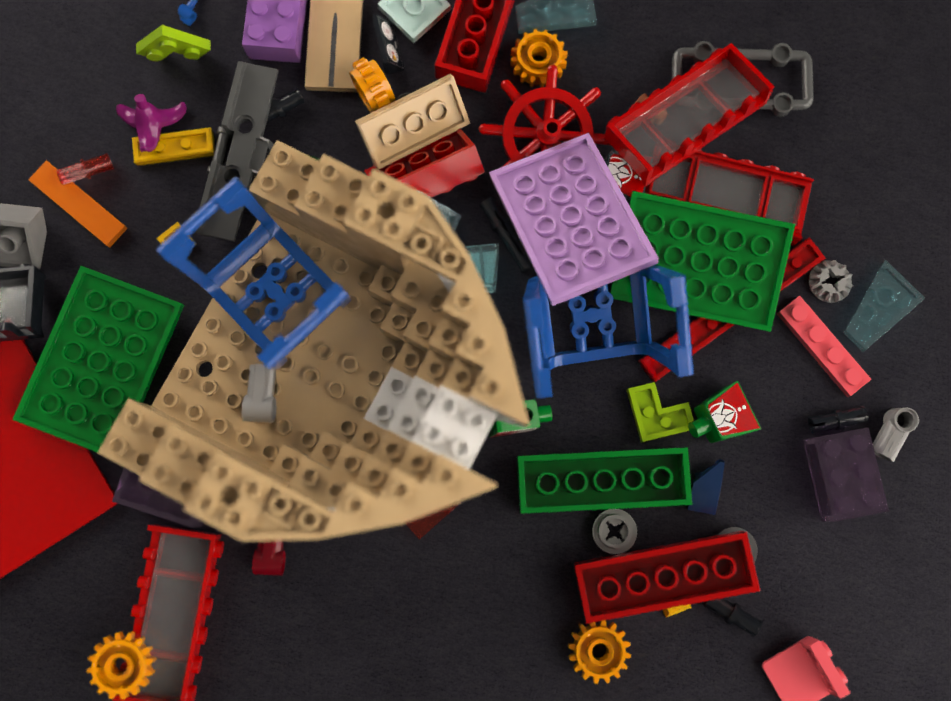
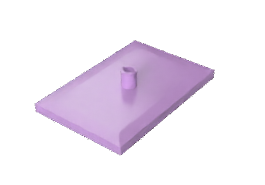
(572, 219)

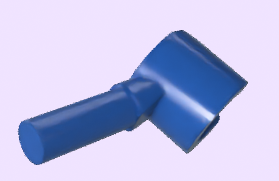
(186, 12)

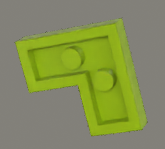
(168, 40)
(652, 419)

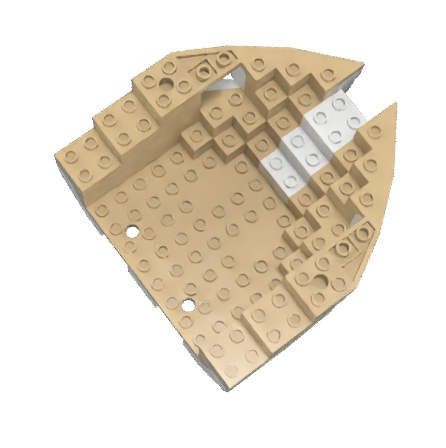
(370, 407)

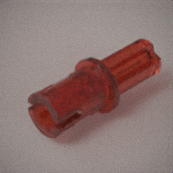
(84, 169)

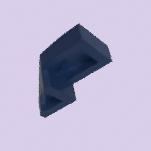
(707, 489)

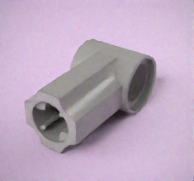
(260, 403)
(892, 435)

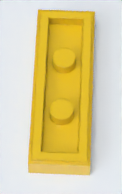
(176, 147)

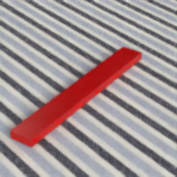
(704, 330)

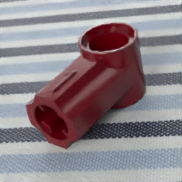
(269, 558)

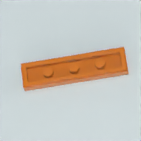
(78, 205)

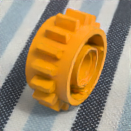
(537, 44)
(371, 84)
(613, 658)
(107, 674)

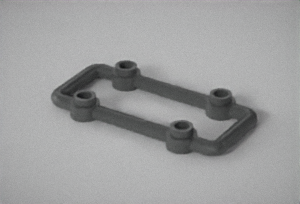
(778, 56)

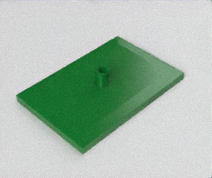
(728, 259)
(97, 358)

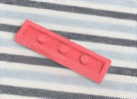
(823, 346)

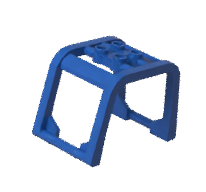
(538, 320)
(274, 353)

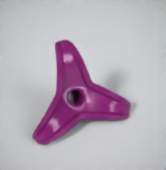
(149, 120)

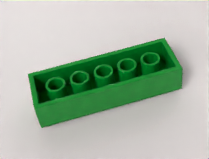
(603, 480)

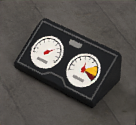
(387, 45)

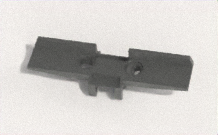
(251, 102)

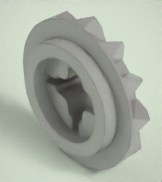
(827, 292)
(627, 531)

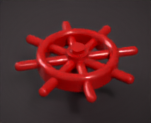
(548, 131)

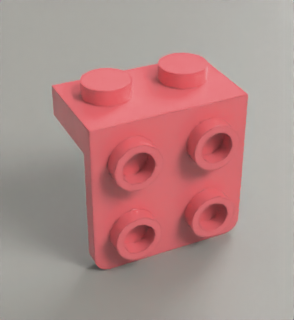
(805, 672)

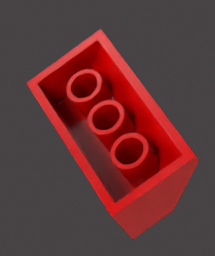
(438, 165)

